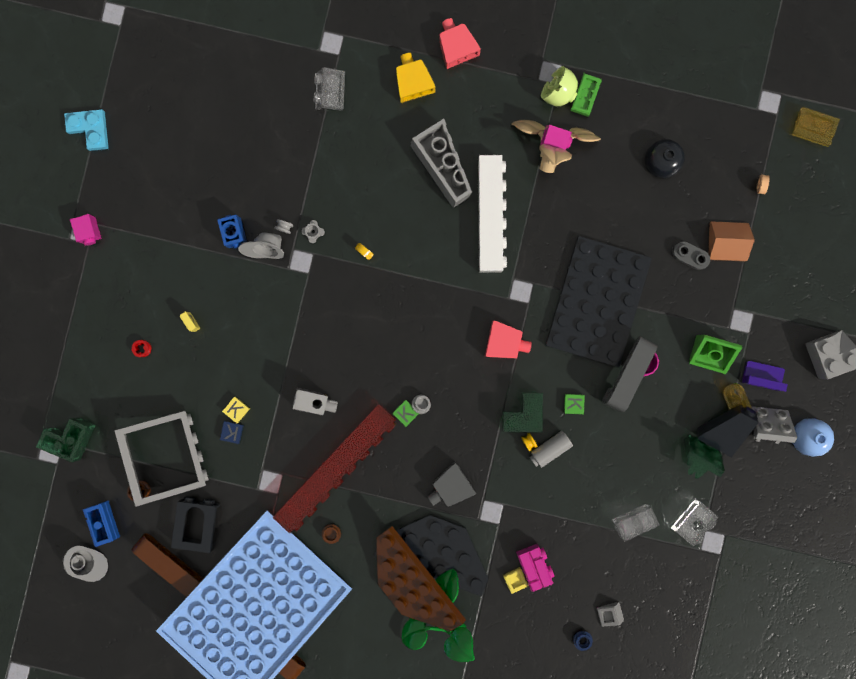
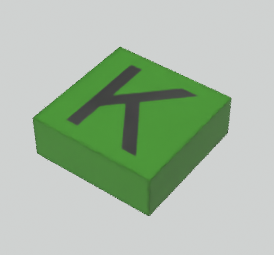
(574, 404)
(405, 413)

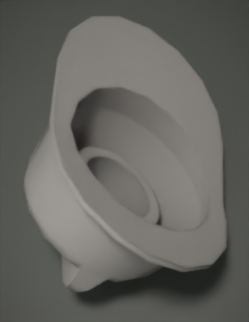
(264, 246)
(85, 563)

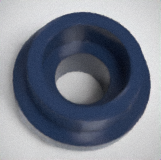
(582, 646)

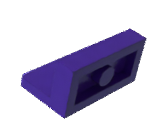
(764, 376)

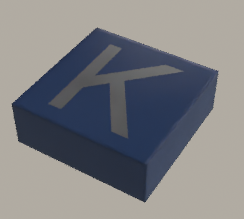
(231, 432)

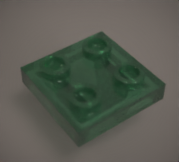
(703, 458)

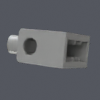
(304, 399)

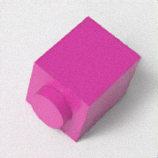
(556, 137)
(86, 229)

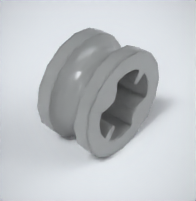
(283, 226)

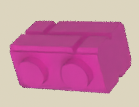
(534, 567)

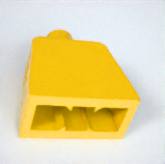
(413, 79)

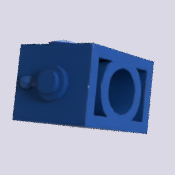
(227, 226)

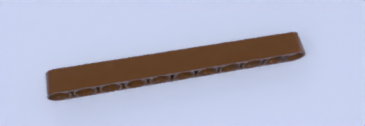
(186, 580)

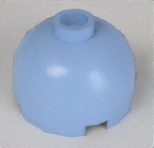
(813, 437)

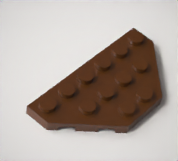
(411, 585)

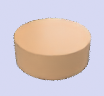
(763, 183)

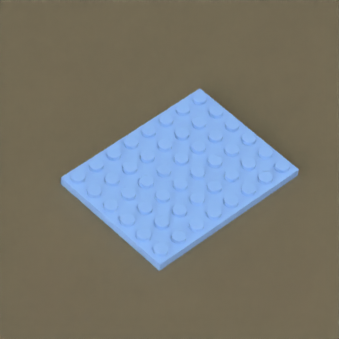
(255, 606)

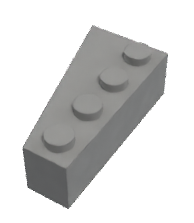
(442, 162)

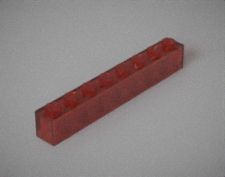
(334, 468)

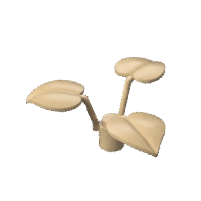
(550, 155)

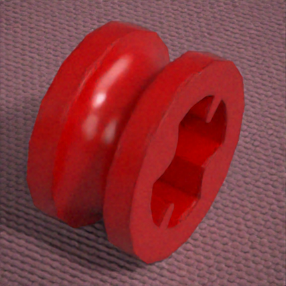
(135, 349)

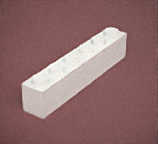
(491, 213)

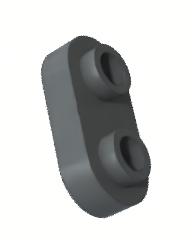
(691, 255)

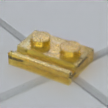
(815, 126)

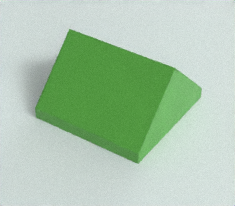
(714, 353)

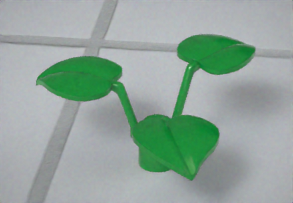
(459, 644)

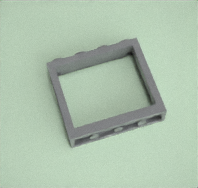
(130, 468)

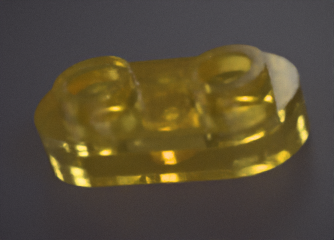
(734, 400)

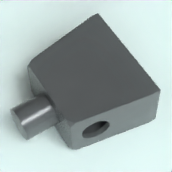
(451, 487)

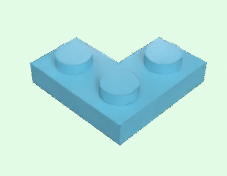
(91, 123)

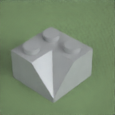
(832, 355)

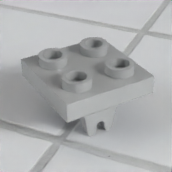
(774, 425)

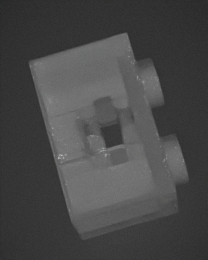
(695, 512)

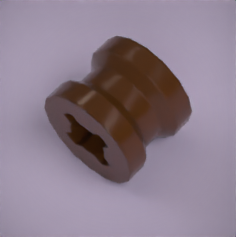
(145, 488)

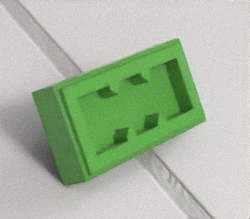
(586, 95)

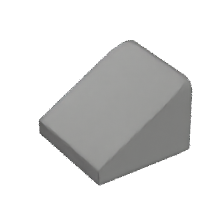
(610, 614)

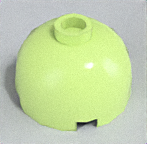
(561, 88)

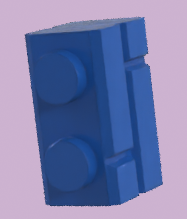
(101, 523)

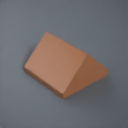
(730, 241)

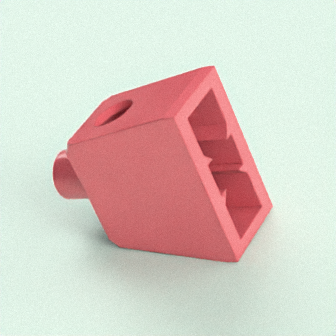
(457, 44)
(505, 342)

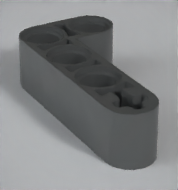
(630, 376)

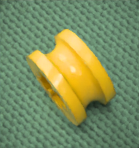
(529, 442)

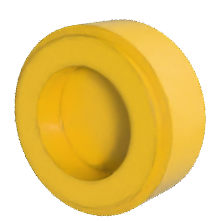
(364, 251)

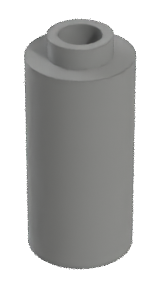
(551, 449)

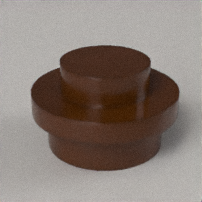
(331, 533)

